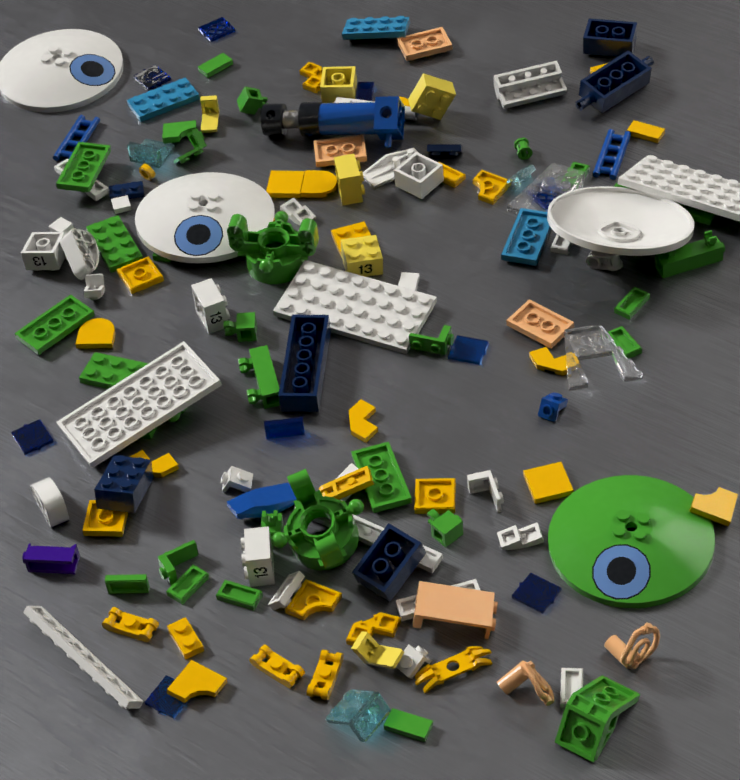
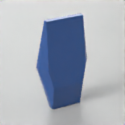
(262, 499)

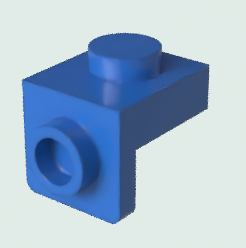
(551, 405)

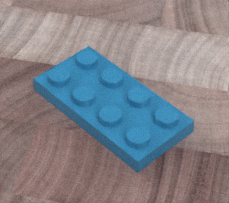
(376, 27)
(163, 99)
(527, 237)

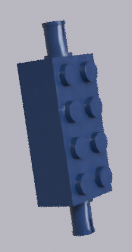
(614, 82)

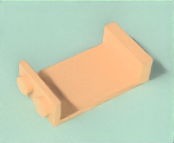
(455, 606)

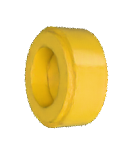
(147, 172)

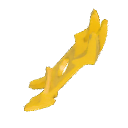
(440, 673)

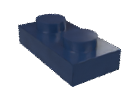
(451, 149)
(132, 189)

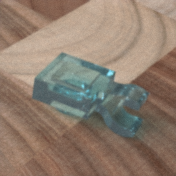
(524, 174)

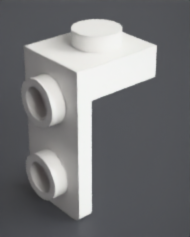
(484, 481)

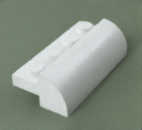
(529, 84)

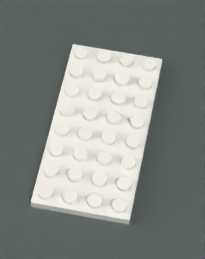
(685, 186)
(357, 305)
(138, 404)

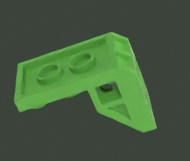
(592, 716)

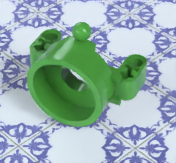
(268, 263)
(322, 550)

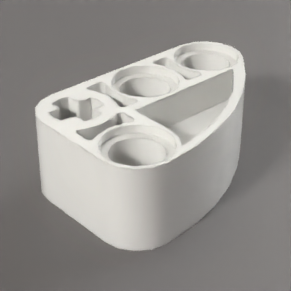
(80, 252)
(50, 501)

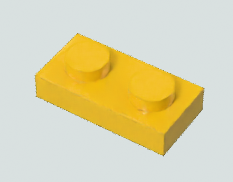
(185, 638)

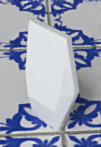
(383, 170)

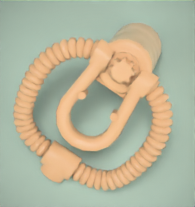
(624, 653)
(520, 674)

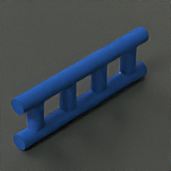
(75, 132)
(613, 172)

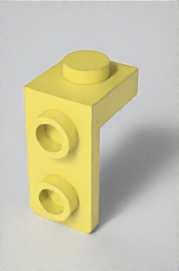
(210, 114)
(374, 654)

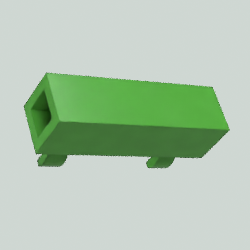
(690, 256)
(265, 377)

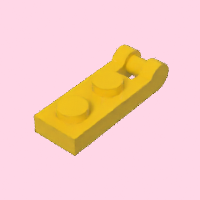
(348, 484)

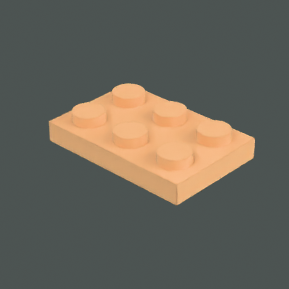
(424, 44)
(327, 149)
(539, 323)

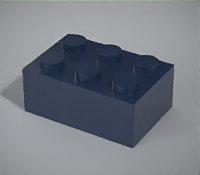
(609, 37)
(124, 484)
(389, 562)

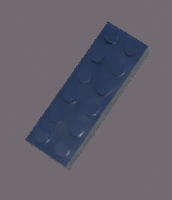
(304, 363)

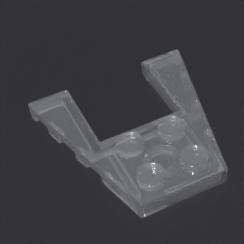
(552, 181)
(591, 343)

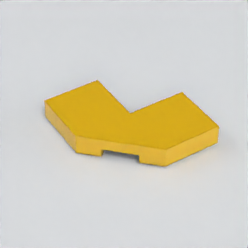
(314, 74)
(544, 360)
(358, 419)
(161, 466)
(380, 623)

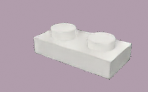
(289, 586)

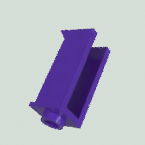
(51, 559)

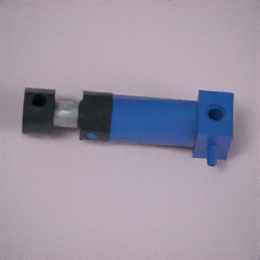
(380, 118)

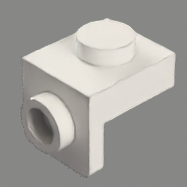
(94, 286)
(237, 479)
(412, 660)

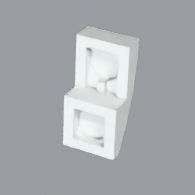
(296, 211)
(517, 539)

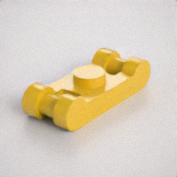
(130, 625)
(276, 666)
(325, 675)

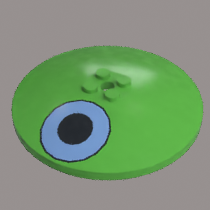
(626, 567)

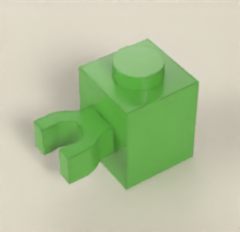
(250, 100)
(244, 327)
(274, 521)
(445, 527)

